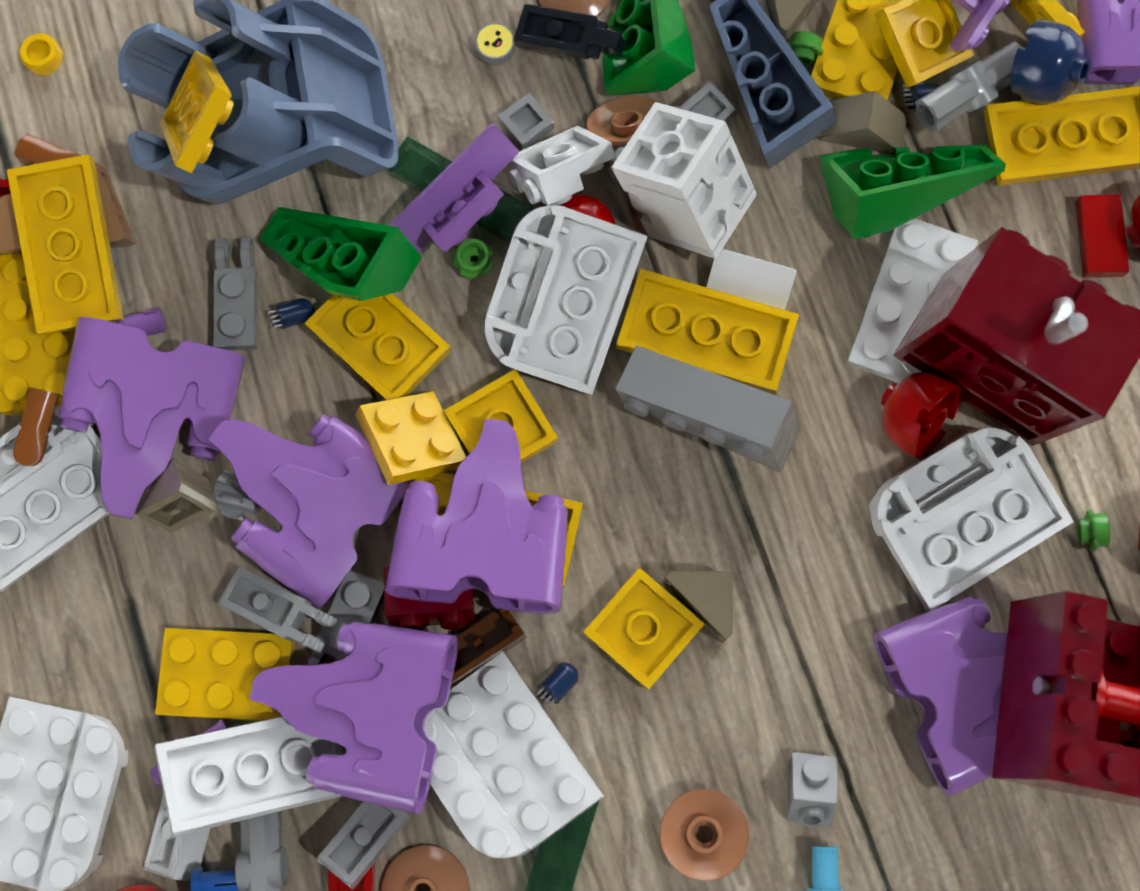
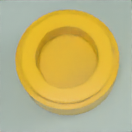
(41, 54)

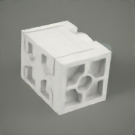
(685, 179)

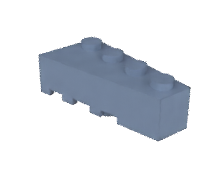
(774, 84)

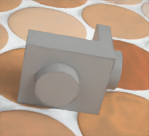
(812, 789)

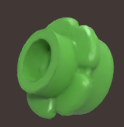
(806, 46)
(473, 248)
(1093, 530)

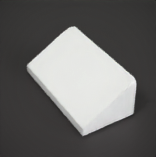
(752, 278)
(174, 855)

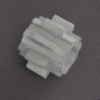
(232, 499)

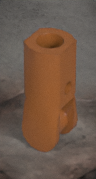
(33, 150)
(36, 426)

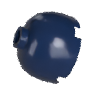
(1049, 64)

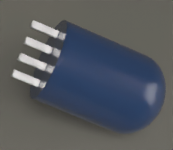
(916, 92)
(292, 313)
(558, 683)

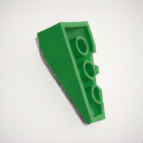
(655, 51)
(886, 191)
(343, 254)

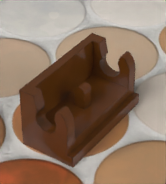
(485, 640)

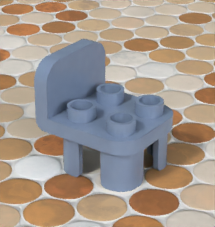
(300, 86)

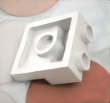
(553, 167)

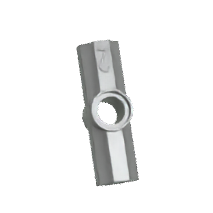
(967, 88)
(262, 859)

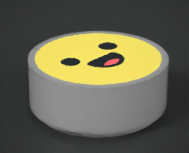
(495, 43)

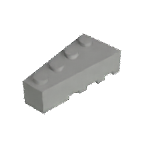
(710, 407)

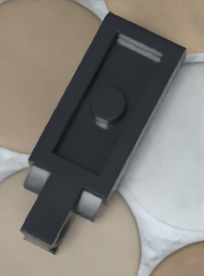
(566, 33)

